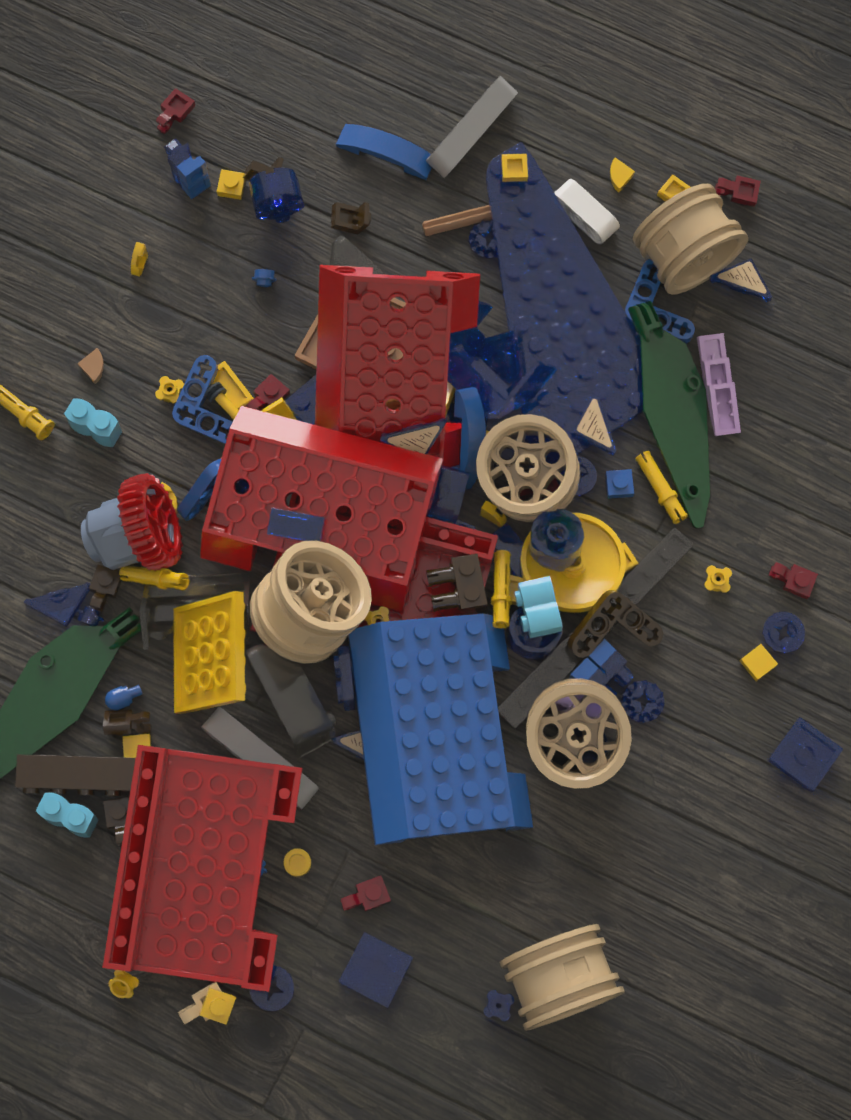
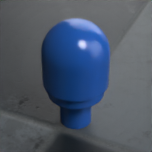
(122, 697)

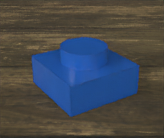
(619, 483)

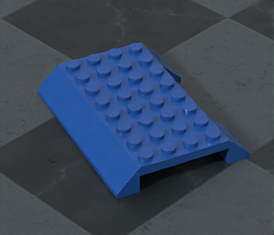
(434, 728)

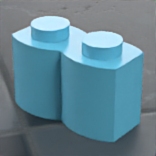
(91, 422)
(539, 607)
(61, 813)

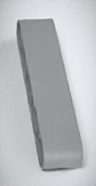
(471, 126)
(248, 746)

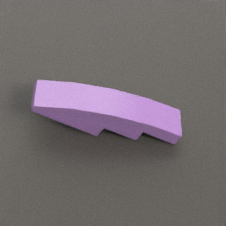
(718, 384)

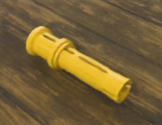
(27, 416)

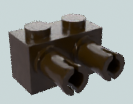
(469, 589)

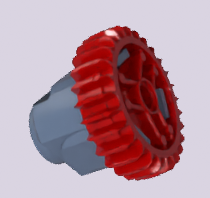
(134, 527)

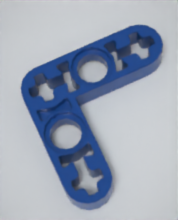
(653, 285)
(195, 404)
(200, 492)

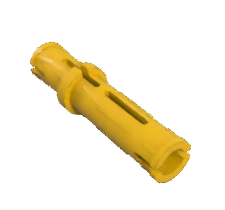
(666, 495)
(160, 578)
(501, 599)

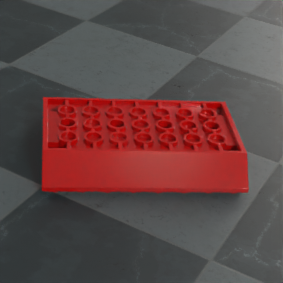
(361, 328)
(327, 473)

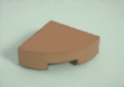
(93, 365)

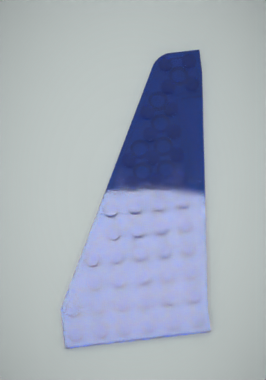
(561, 306)

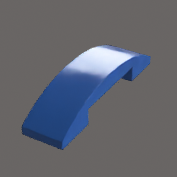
(386, 147)
(470, 409)

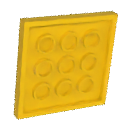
(209, 653)

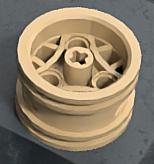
(689, 238)
(539, 477)
(310, 602)
(569, 743)
(561, 976)

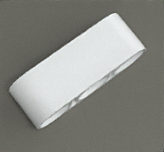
(586, 212)

